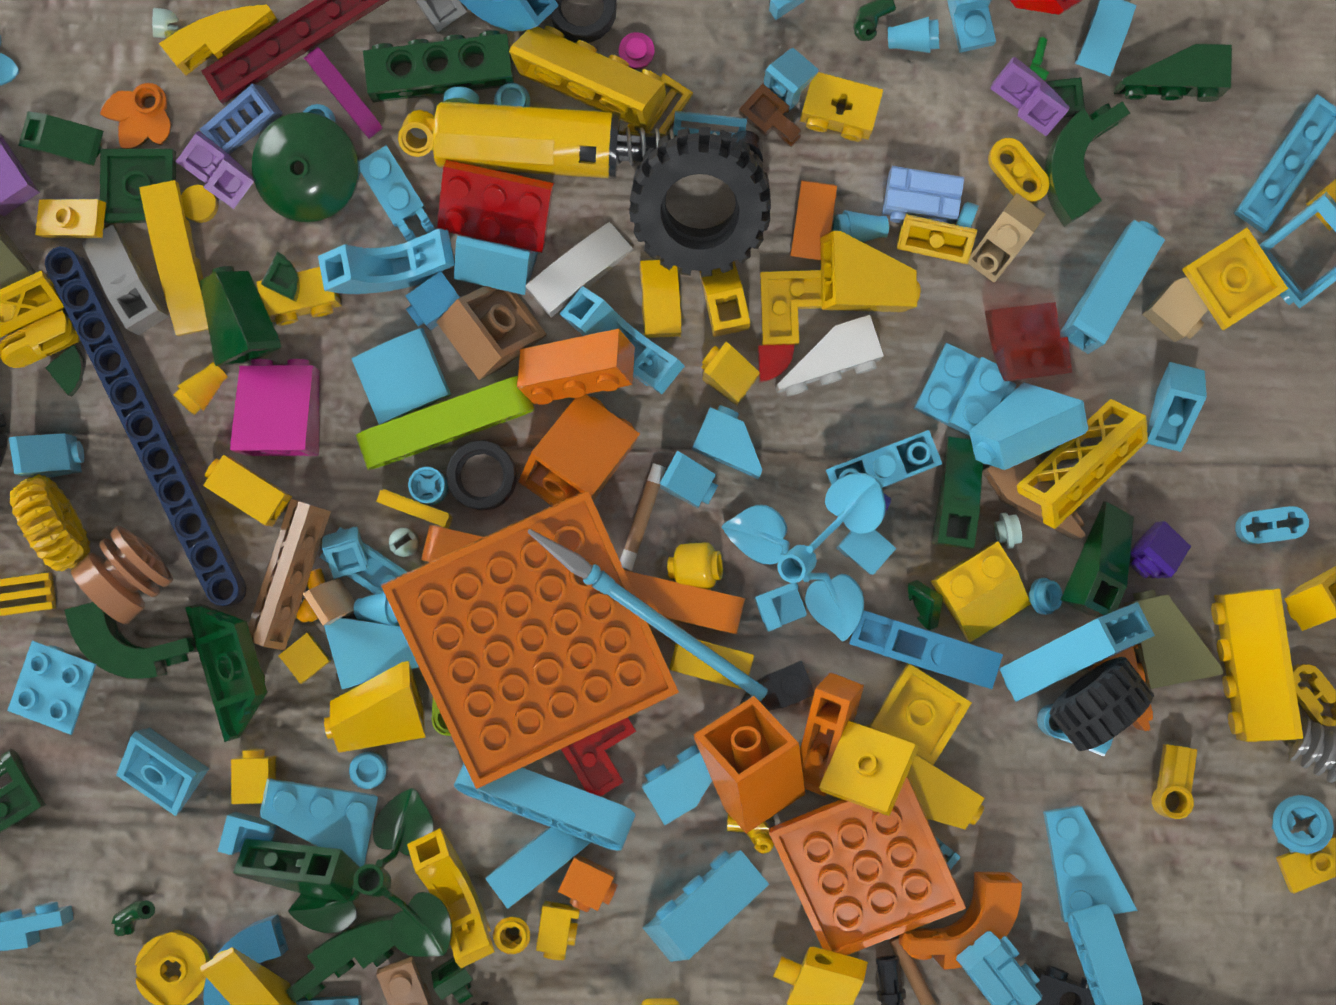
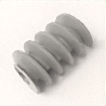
(1316, 747)

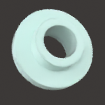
(1008, 530)

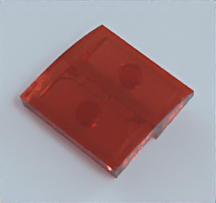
(1028, 341)

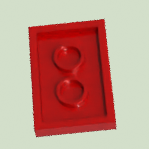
(494, 206)

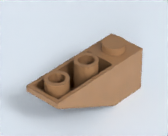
(1005, 486)

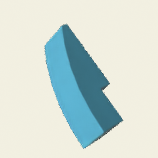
(533, 864)

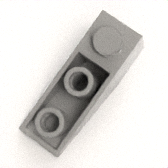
(124, 282)

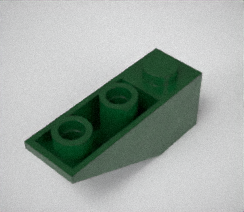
(1195, 72)
(958, 496)
(1103, 564)

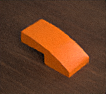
(813, 218)

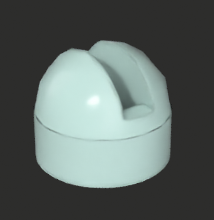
(160, 23)
(408, 548)

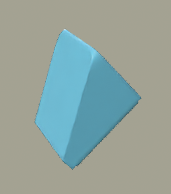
(345, 552)

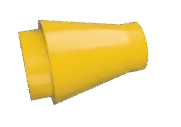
(200, 388)
(509, 943)

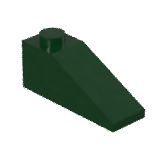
(298, 868)

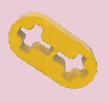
(1322, 689)

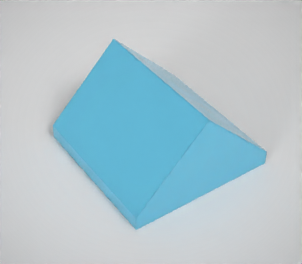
(493, 264)
(160, 770)

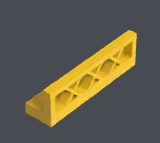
(34, 301)
(1095, 462)

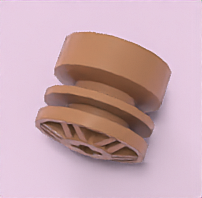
(116, 581)

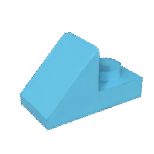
(972, 24)
(789, 76)

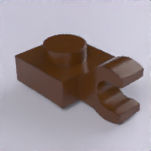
(767, 112)

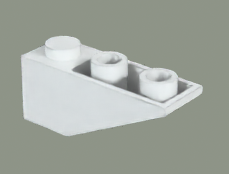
(841, 350)

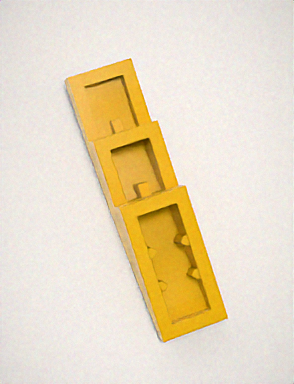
(175, 256)

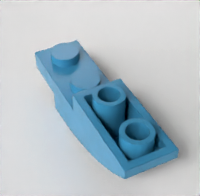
(927, 649)

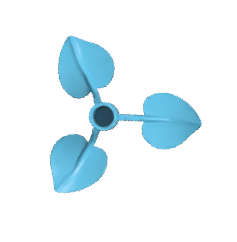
(834, 601)

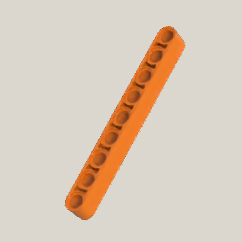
(666, 597)

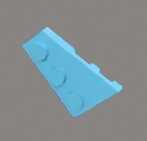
(1082, 865)

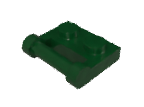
(18, 797)

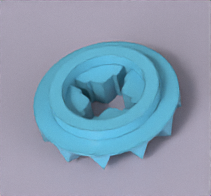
(1303, 808)

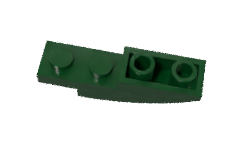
(365, 941)

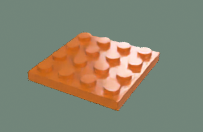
(867, 871)

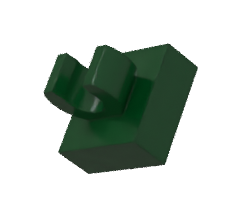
(453, 980)

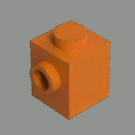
(588, 884)

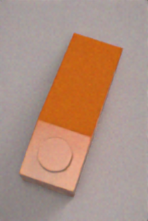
(832, 707)

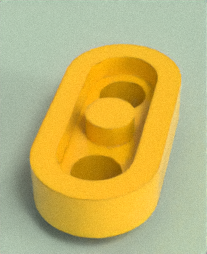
(1020, 170)

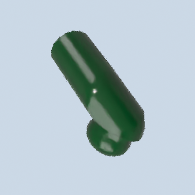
(136, 911)

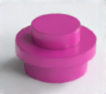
(637, 50)

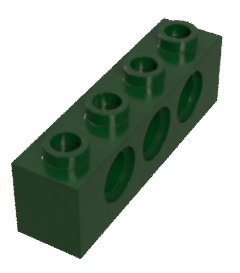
(422, 81)

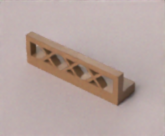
(287, 574)

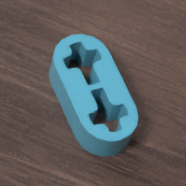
(1273, 533)

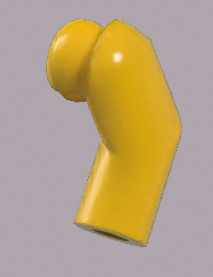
(759, 835)

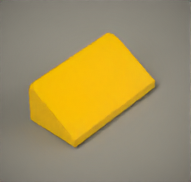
(936, 239)

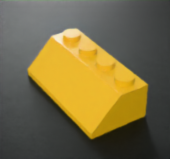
(588, 76)
(1257, 665)

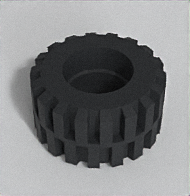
(1101, 704)

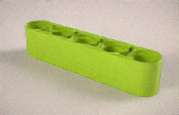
(443, 423)

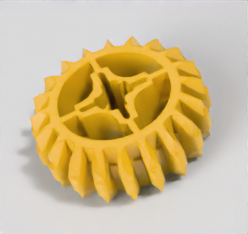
(49, 522)

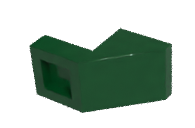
(61, 138)

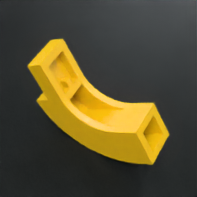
(447, 879)

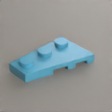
(322, 815)

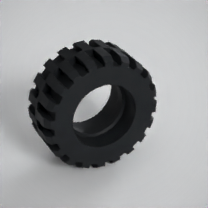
(690, 246)

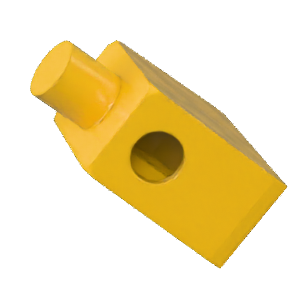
(822, 978)

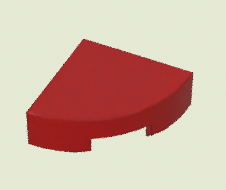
(773, 360)

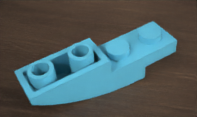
(22, 931)

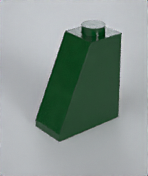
(236, 318)

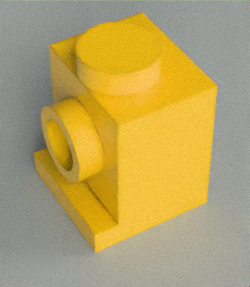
(556, 929)

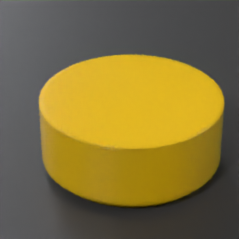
(199, 204)

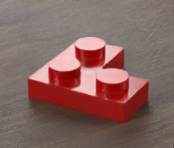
(591, 760)

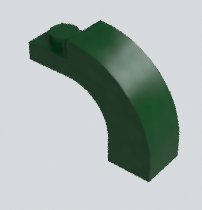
(1069, 187)
(108, 648)

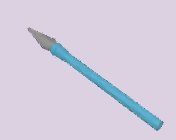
(605, 584)

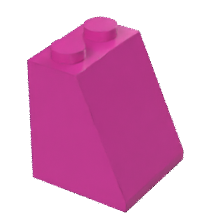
(276, 409)

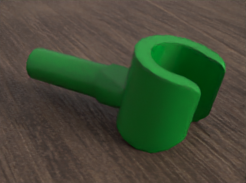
(1038, 58)

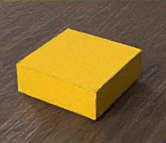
(304, 658)

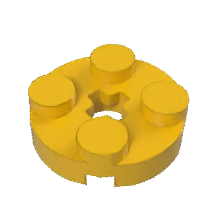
(151, 968)

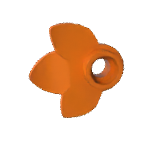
(135, 119)

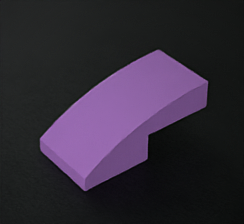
(1031, 95)
(216, 168)

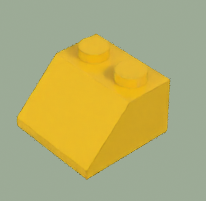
(982, 591)

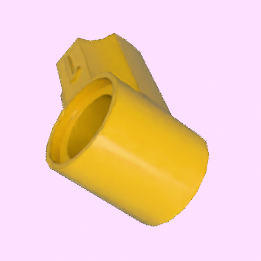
(1175, 775)

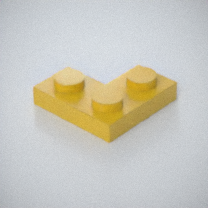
(781, 298)

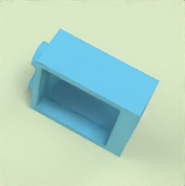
(1327, 208)

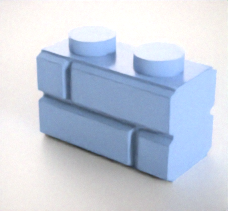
(922, 195)

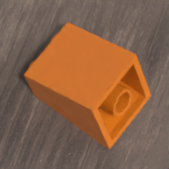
(578, 452)
(752, 763)

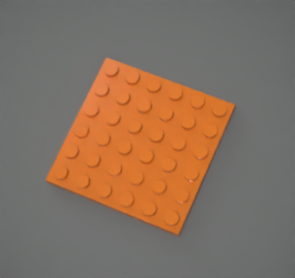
(525, 647)

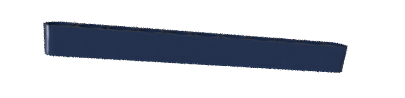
(133, 413)

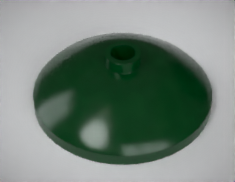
(328, 162)

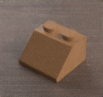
(490, 329)

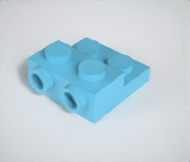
(962, 389)

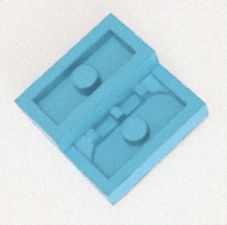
(401, 376)

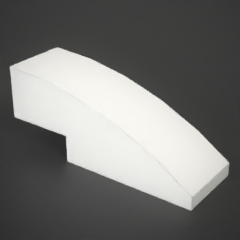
(578, 268)

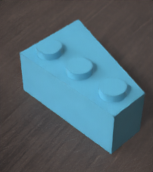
(705, 906)

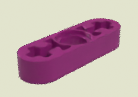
(343, 93)

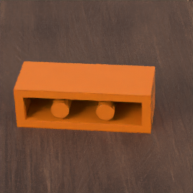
(576, 367)

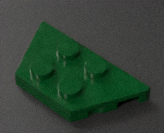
(228, 666)

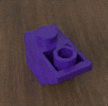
(1158, 552)

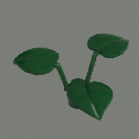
(424, 923)

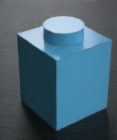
(431, 300)

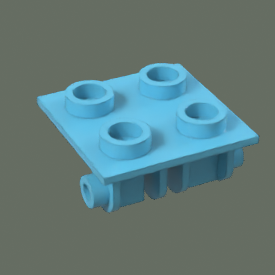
(52, 687)

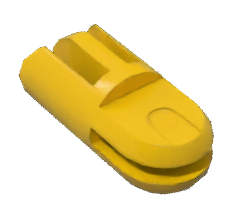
(38, 340)

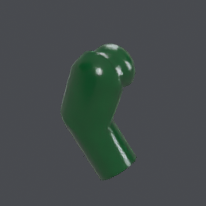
(868, 18)

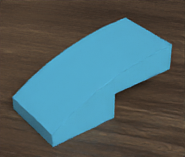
(1106, 35)

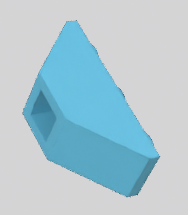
(893, 462)

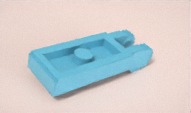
(394, 191)

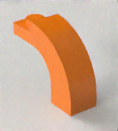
(992, 909)

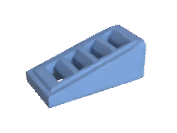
(248, 130)

